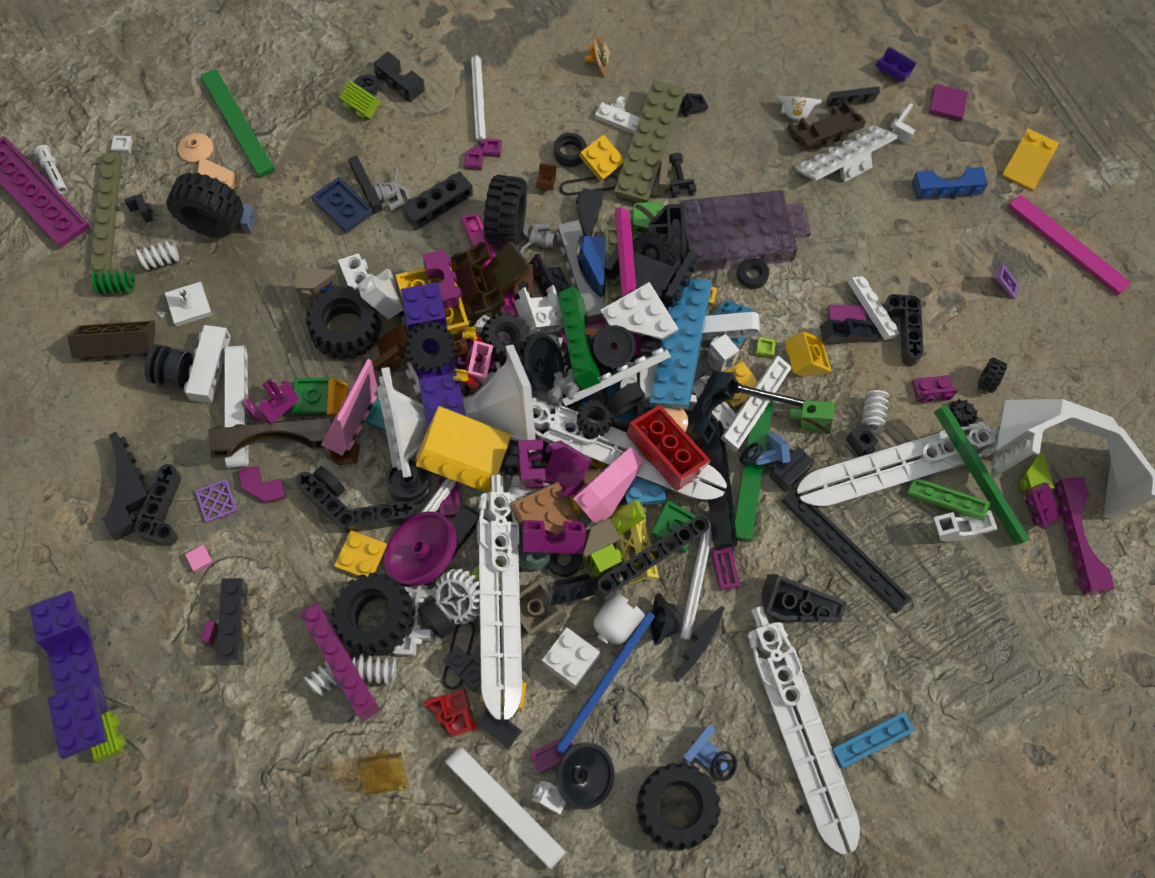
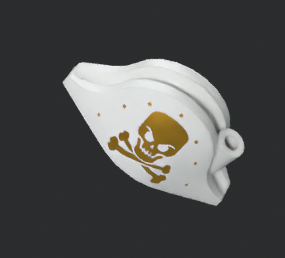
(797, 107)

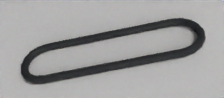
(583, 179)
(451, 648)

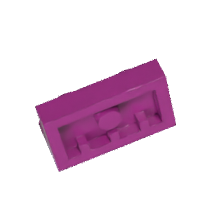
(933, 389)
(1042, 505)

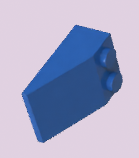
(593, 262)

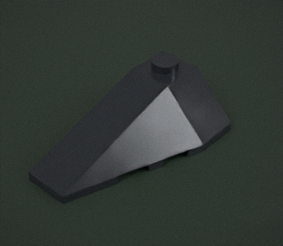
(796, 601)

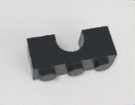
(407, 85)

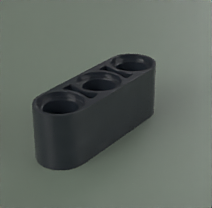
(464, 524)

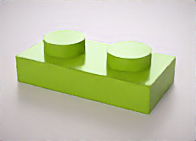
(627, 517)

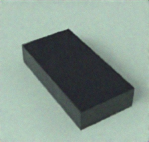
(501, 729)

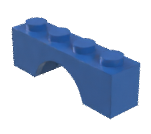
(929, 185)

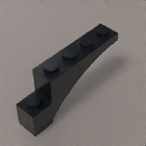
(128, 493)

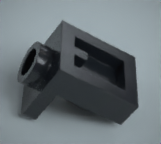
(693, 102)

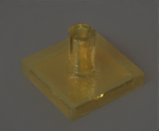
(382, 773)

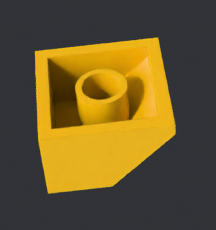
(807, 355)

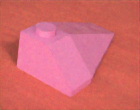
(606, 490)

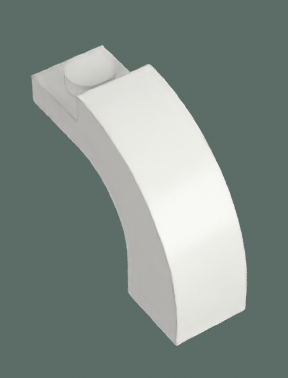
(962, 528)

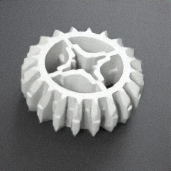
(458, 584)

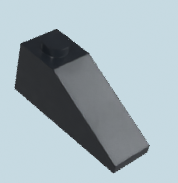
(589, 207)

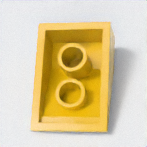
(1030, 159)

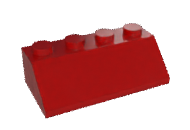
(667, 447)

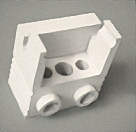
(540, 312)

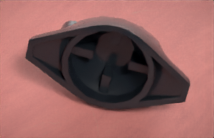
(666, 620)

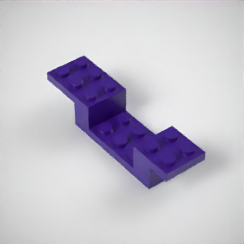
(436, 387)
(74, 672)

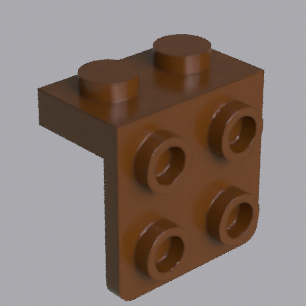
(392, 349)

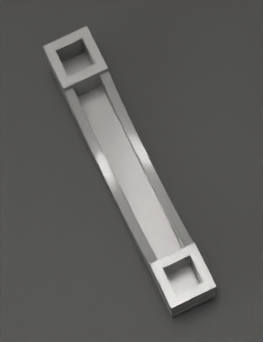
(570, 237)

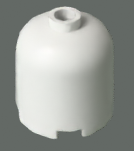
(616, 620)

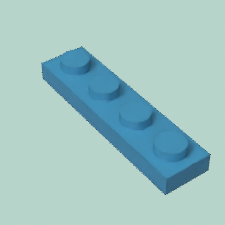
(872, 740)

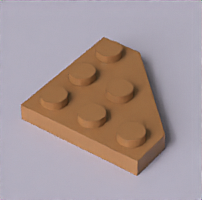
(546, 506)

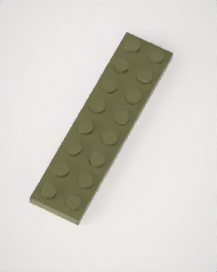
(649, 141)

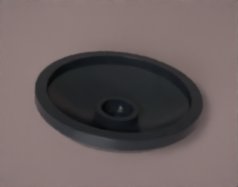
(542, 360)
(594, 779)

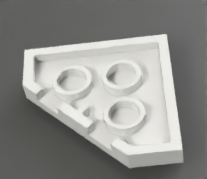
(641, 314)

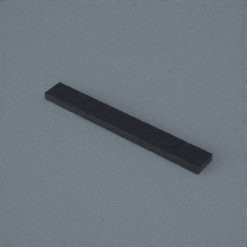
(847, 551)

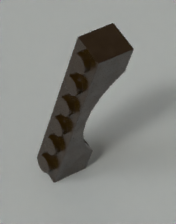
(229, 440)

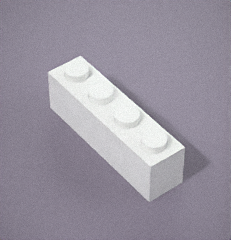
(207, 364)

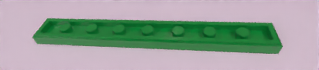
(237, 123)
(981, 475)
(751, 479)

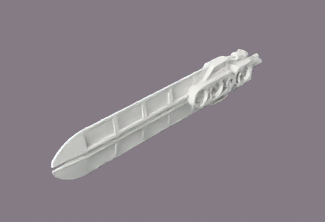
(567, 418)
(893, 476)
(490, 654)
(814, 731)

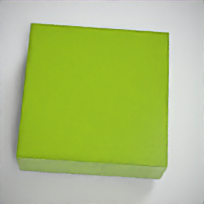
(765, 347)

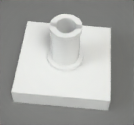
(188, 304)

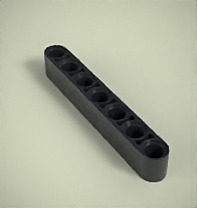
(721, 508)
(644, 562)

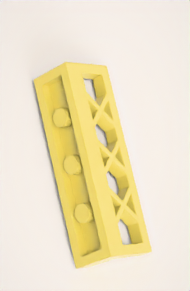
(640, 541)

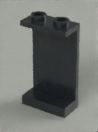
(646, 270)

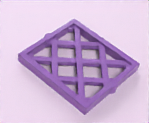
(220, 513)

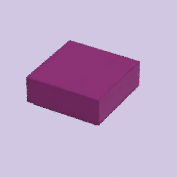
(209, 633)

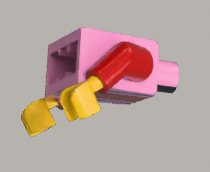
(476, 362)

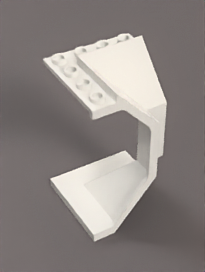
(499, 402)
(1020, 435)

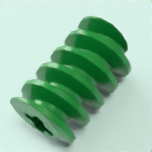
(113, 283)

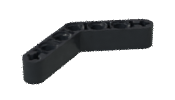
(356, 514)

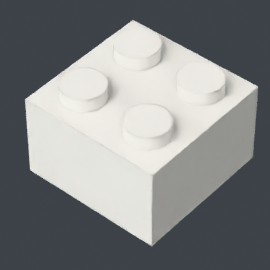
(570, 658)

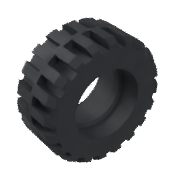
(204, 204)
(505, 210)
(347, 343)
(352, 601)
(706, 797)

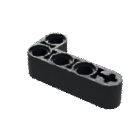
(906, 314)
(166, 479)

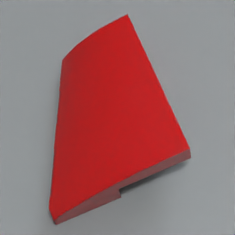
(453, 712)

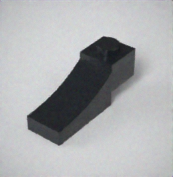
(848, 330)

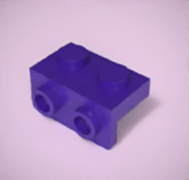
(896, 64)

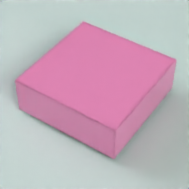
(199, 558)

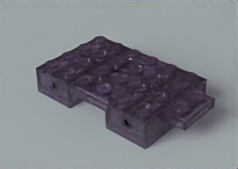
(767, 232)

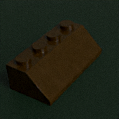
(112, 339)

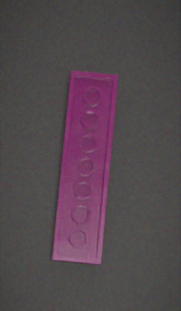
(38, 196)

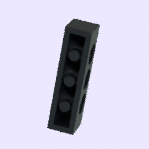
(434, 208)

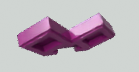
(486, 148)
(266, 492)

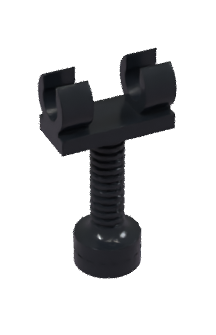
(676, 160)

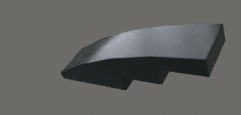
(702, 637)

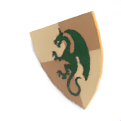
(600, 53)

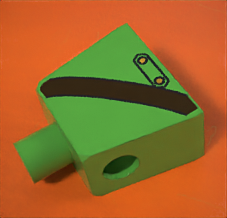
(642, 215)
(815, 416)

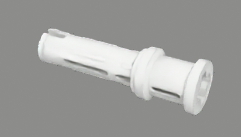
(48, 162)

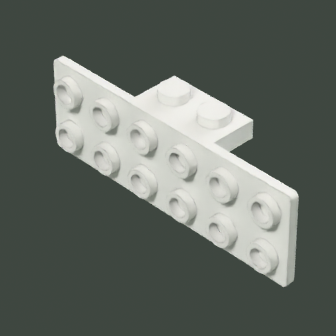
(850, 156)

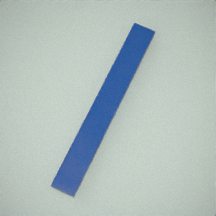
(603, 684)

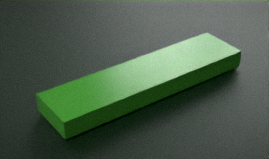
(949, 499)

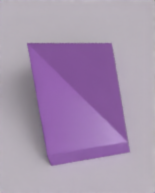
(1005, 280)

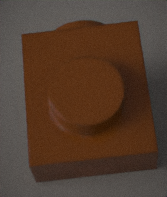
(546, 176)
(348, 457)

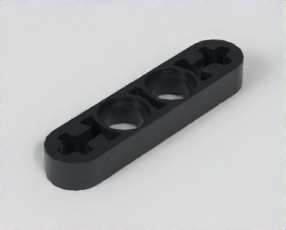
(365, 184)

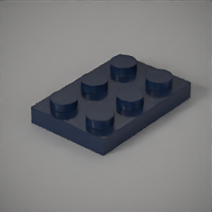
(342, 205)

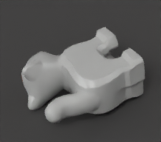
(562, 386)

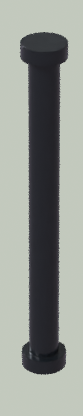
(739, 388)

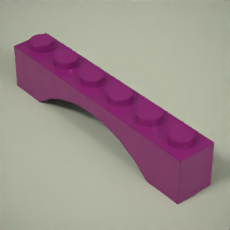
(1092, 573)
(340, 662)

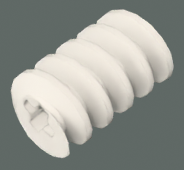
(158, 255)
(875, 409)
(376, 669)
(321, 680)

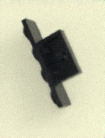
(548, 276)
(573, 589)

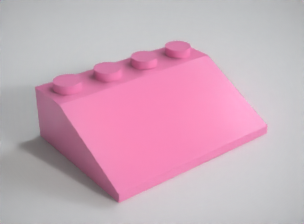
(352, 411)

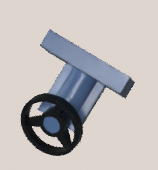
(777, 451)
(710, 756)

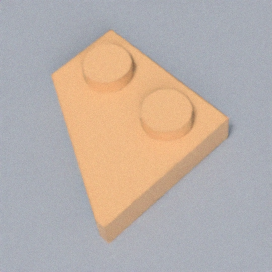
(216, 171)

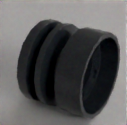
(168, 366)

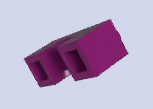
(438, 266)
(568, 540)

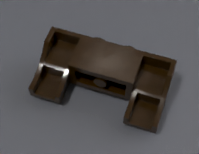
(475, 294)

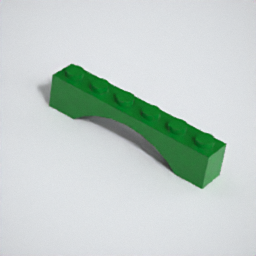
(581, 357)

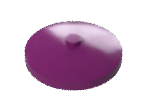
(420, 549)

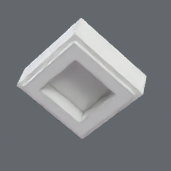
(121, 144)

